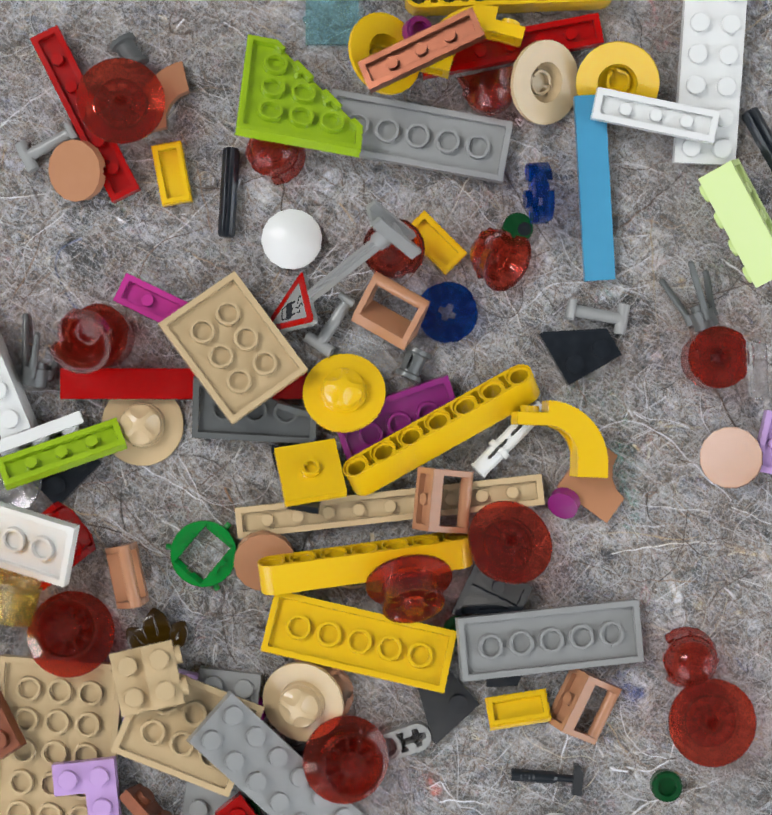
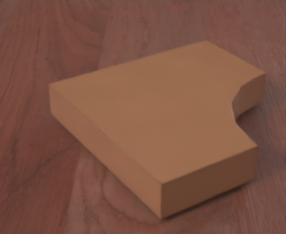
(596, 494)

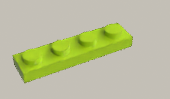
(61, 453)

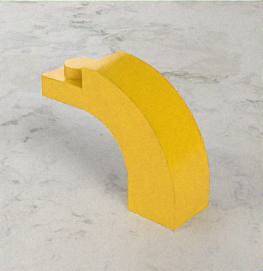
(505, 31)
(582, 436)

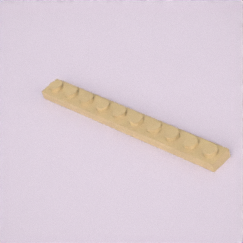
(384, 506)

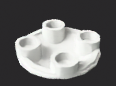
(291, 239)

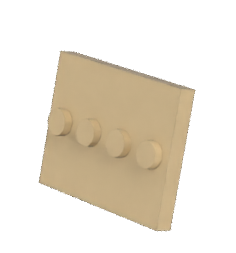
(233, 347)
(160, 738)

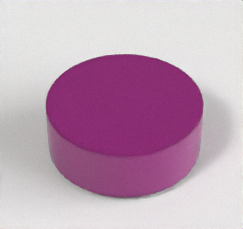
(415, 25)
(564, 503)

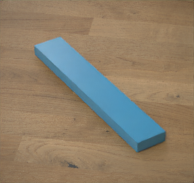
(593, 192)

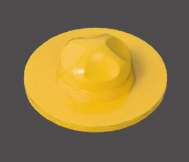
(372, 35)
(619, 68)
(344, 393)

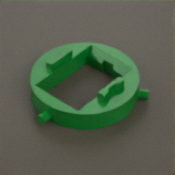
(186, 537)

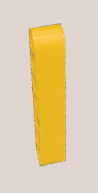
(443, 8)
(441, 430)
(354, 562)

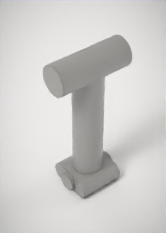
(29, 155)
(618, 318)
(321, 341)

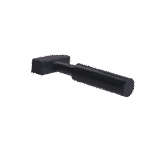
(551, 777)

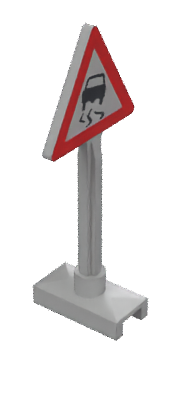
(297, 306)

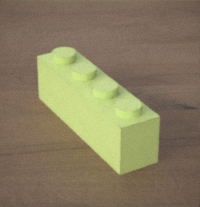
(742, 217)

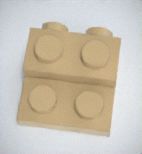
(148, 677)

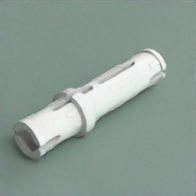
(484, 464)

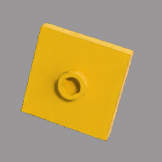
(310, 472)

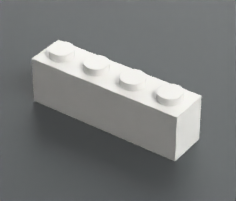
(15, 408)

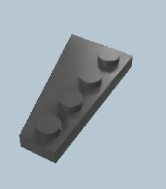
(268, 423)

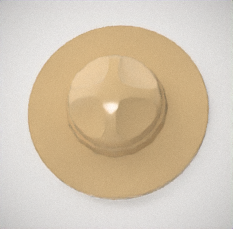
(544, 82)
(149, 428)
(301, 699)

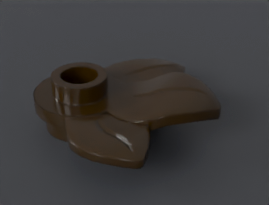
(157, 629)

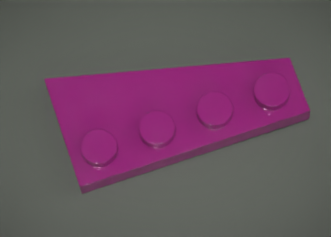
(399, 411)

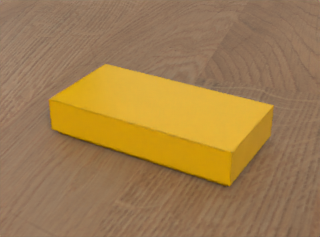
(172, 173)
(439, 245)
(518, 709)

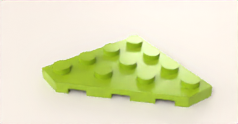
(287, 106)

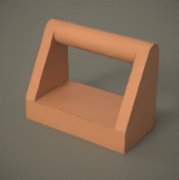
(384, 321)
(429, 499)
(127, 575)
(573, 699)

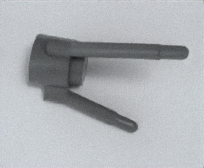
(703, 314)
(33, 371)

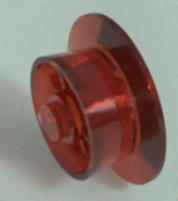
(120, 100)
(509, 542)
(410, 587)
(71, 634)
(712, 722)
(345, 759)

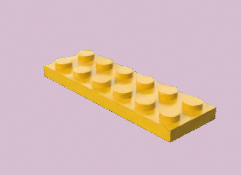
(359, 641)

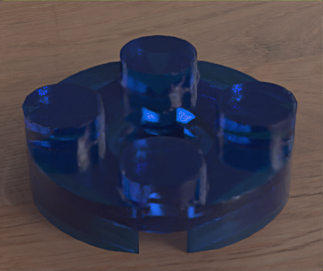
(539, 197)
(463, 306)

